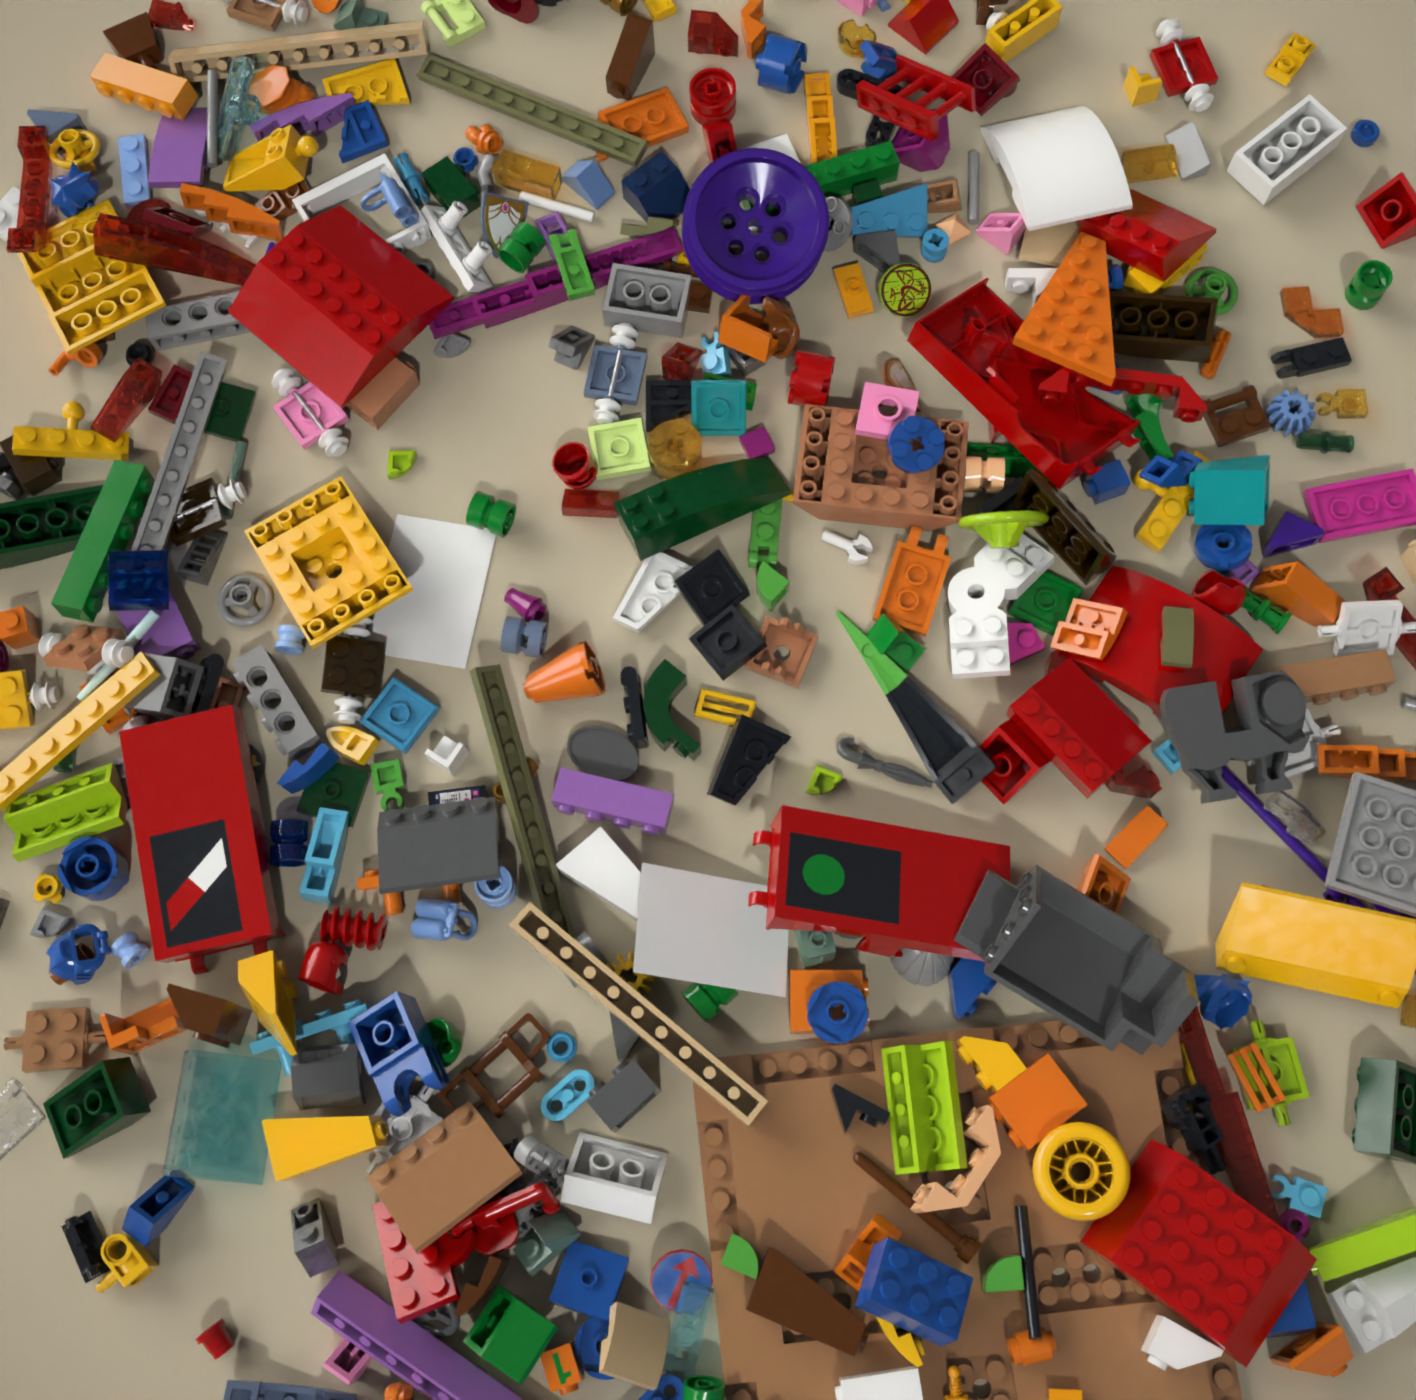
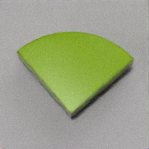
(400, 462)
(823, 781)

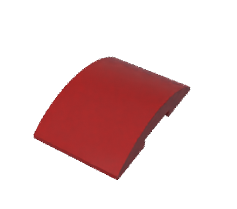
(1134, 661)

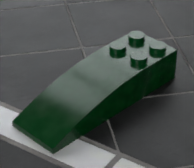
(697, 503)
(44, 525)

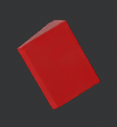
(924, 23)
(1391, 212)

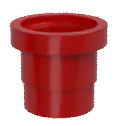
(216, 1339)

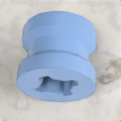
(290, 640)
(129, 949)

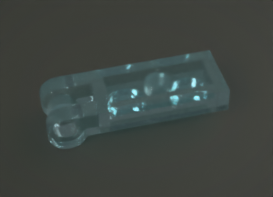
(688, 1327)

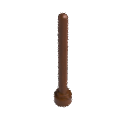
(964, 1246)

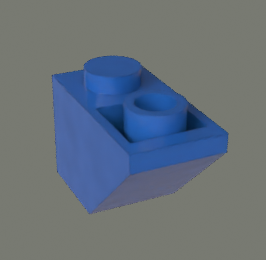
(966, 984)

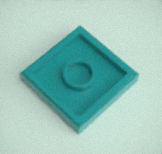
(719, 407)

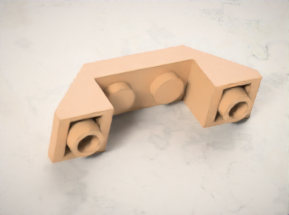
(982, 1131)

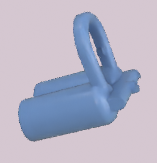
(396, 199)
(438, 920)

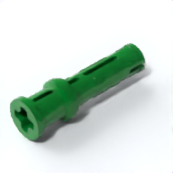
(1264, 611)

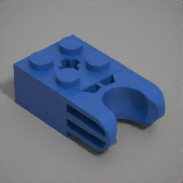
(398, 1049)

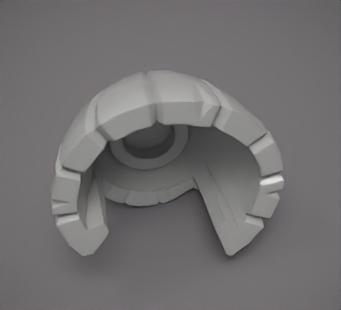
(922, 967)

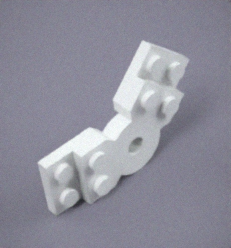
(979, 624)

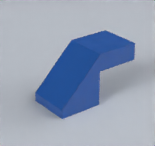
(1170, 472)

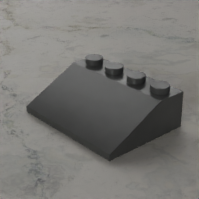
(438, 845)

